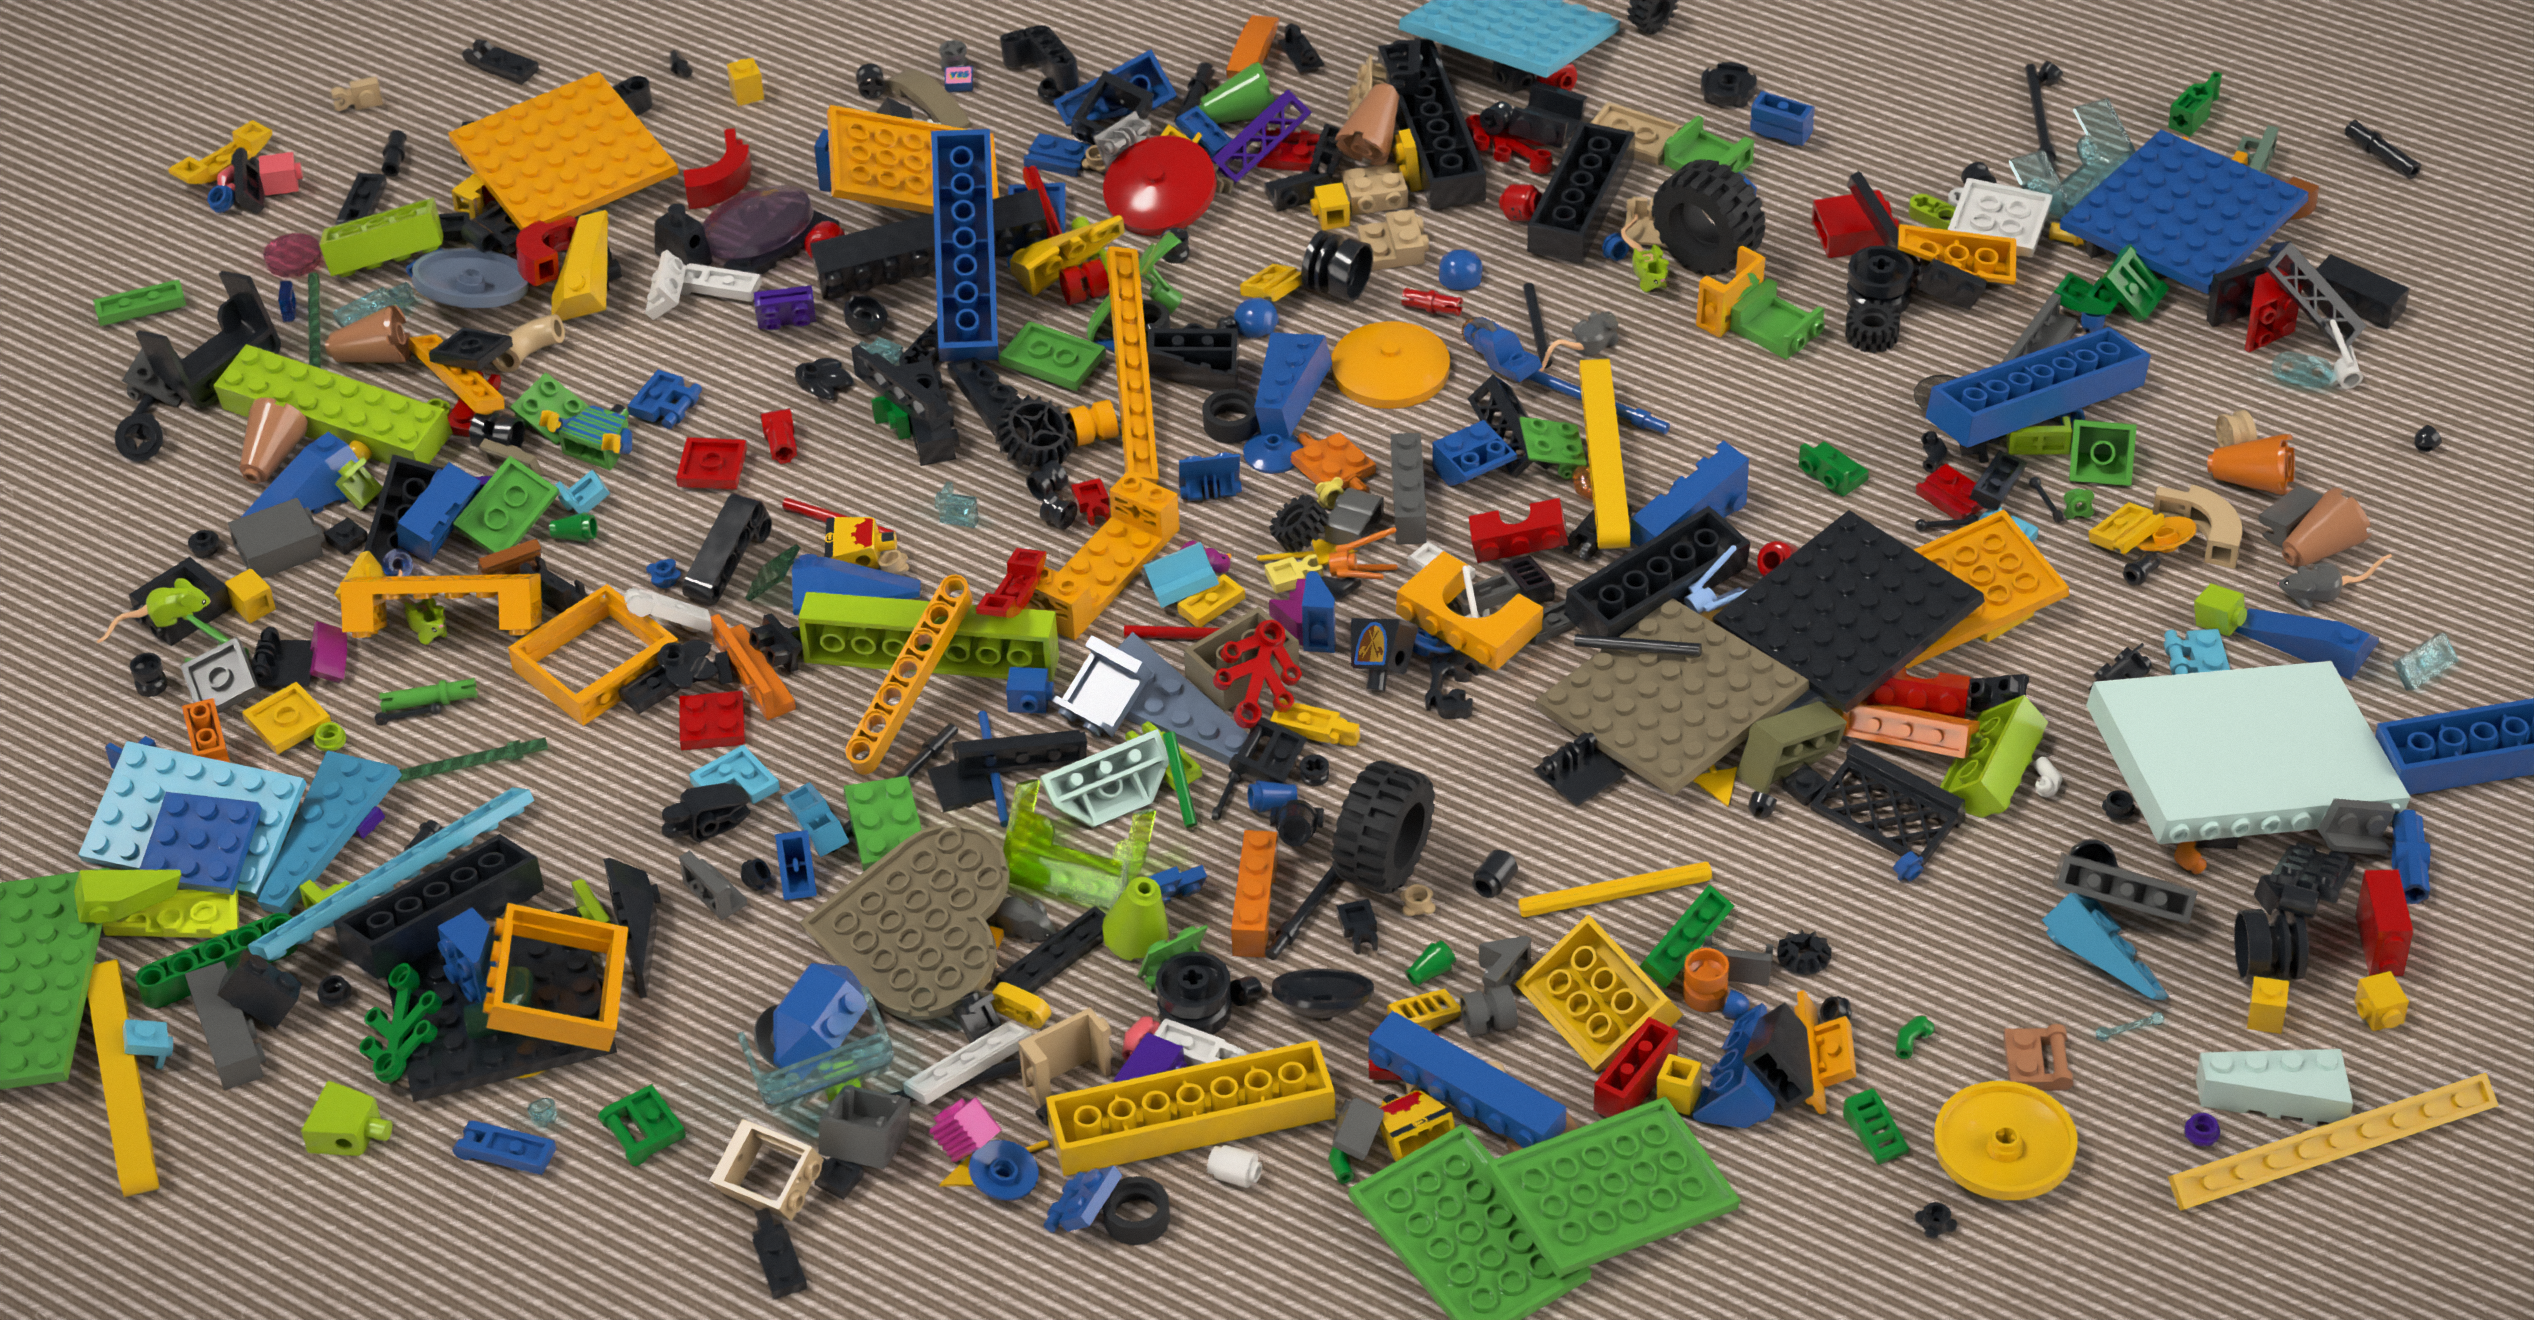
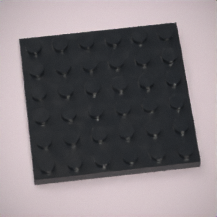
(1849, 609)
(562, 984)

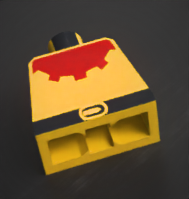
(857, 540)
(1413, 1122)

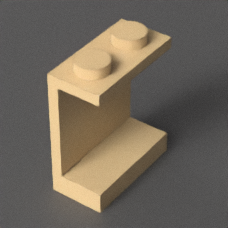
(1062, 1049)

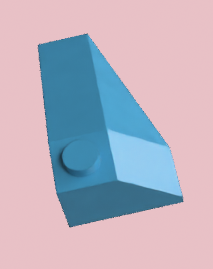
(2091, 932)

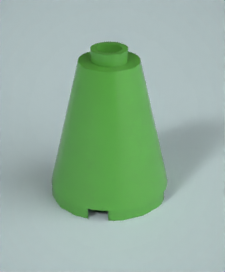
(1239, 97)

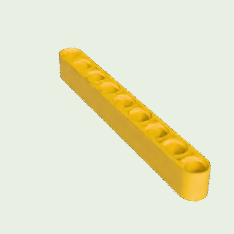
(1604, 454)
(121, 1082)

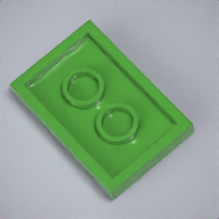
(1052, 355)
(506, 507)
(881, 816)

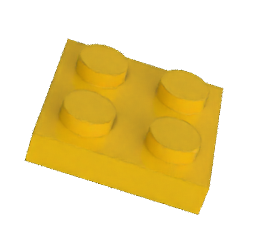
(286, 718)

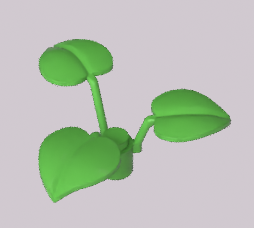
(1159, 292)

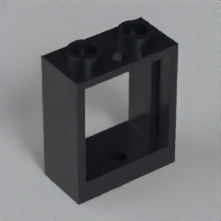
(1117, 91)
(199, 578)

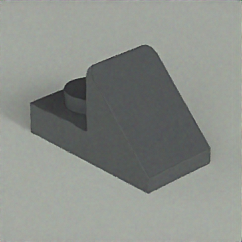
(1504, 960)
(1356, 1127)

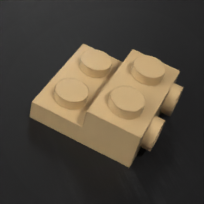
(1375, 189)
(1396, 241)

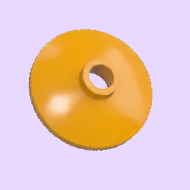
(2170, 536)

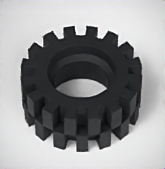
(1651, 14)
(1873, 338)
(1299, 523)

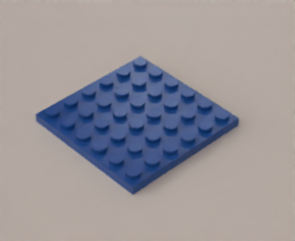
(2184, 210)

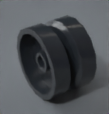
(1880, 275)
(1194, 991)

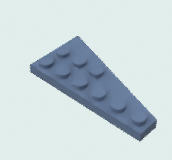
(1179, 706)

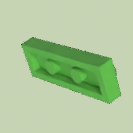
(139, 302)

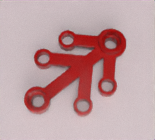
(1540, 159)
(1260, 670)

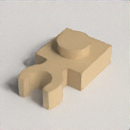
(362, 94)

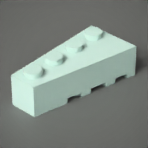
(2277, 1083)

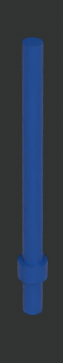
(1638, 417)

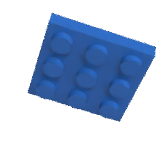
(203, 840)

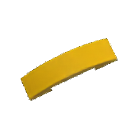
(249, 136)

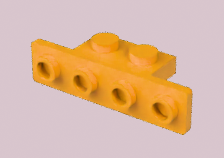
(1829, 1049)

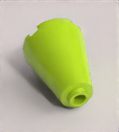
(1136, 920)

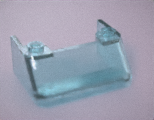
(2100, 151)
(824, 1071)

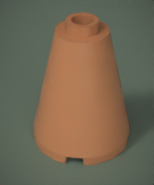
(1371, 126)
(372, 339)
(269, 438)
(2326, 530)

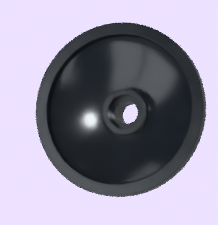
(1322, 992)

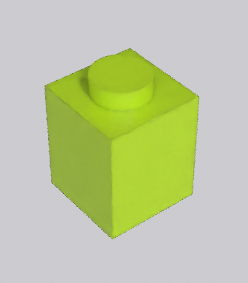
(2220, 609)

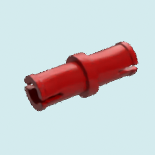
(1432, 301)

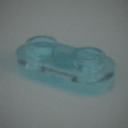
(2302, 370)

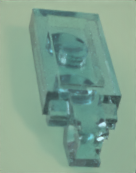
(400, 295)

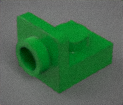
(886, 411)

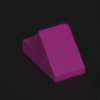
(1290, 611)

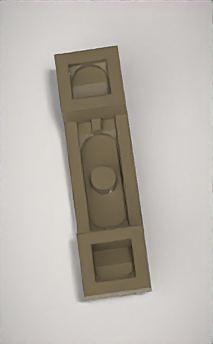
(929, 96)

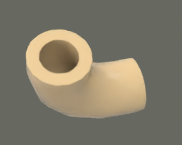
(530, 338)

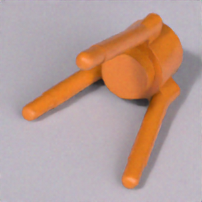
(1345, 565)

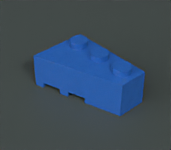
(432, 515)

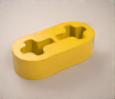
(1020, 1005)

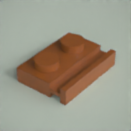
(509, 559)

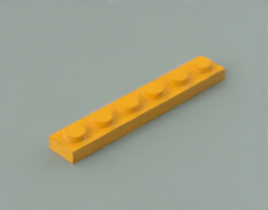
(464, 382)

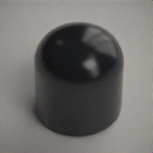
(1252, 990)

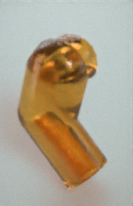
(1582, 482)

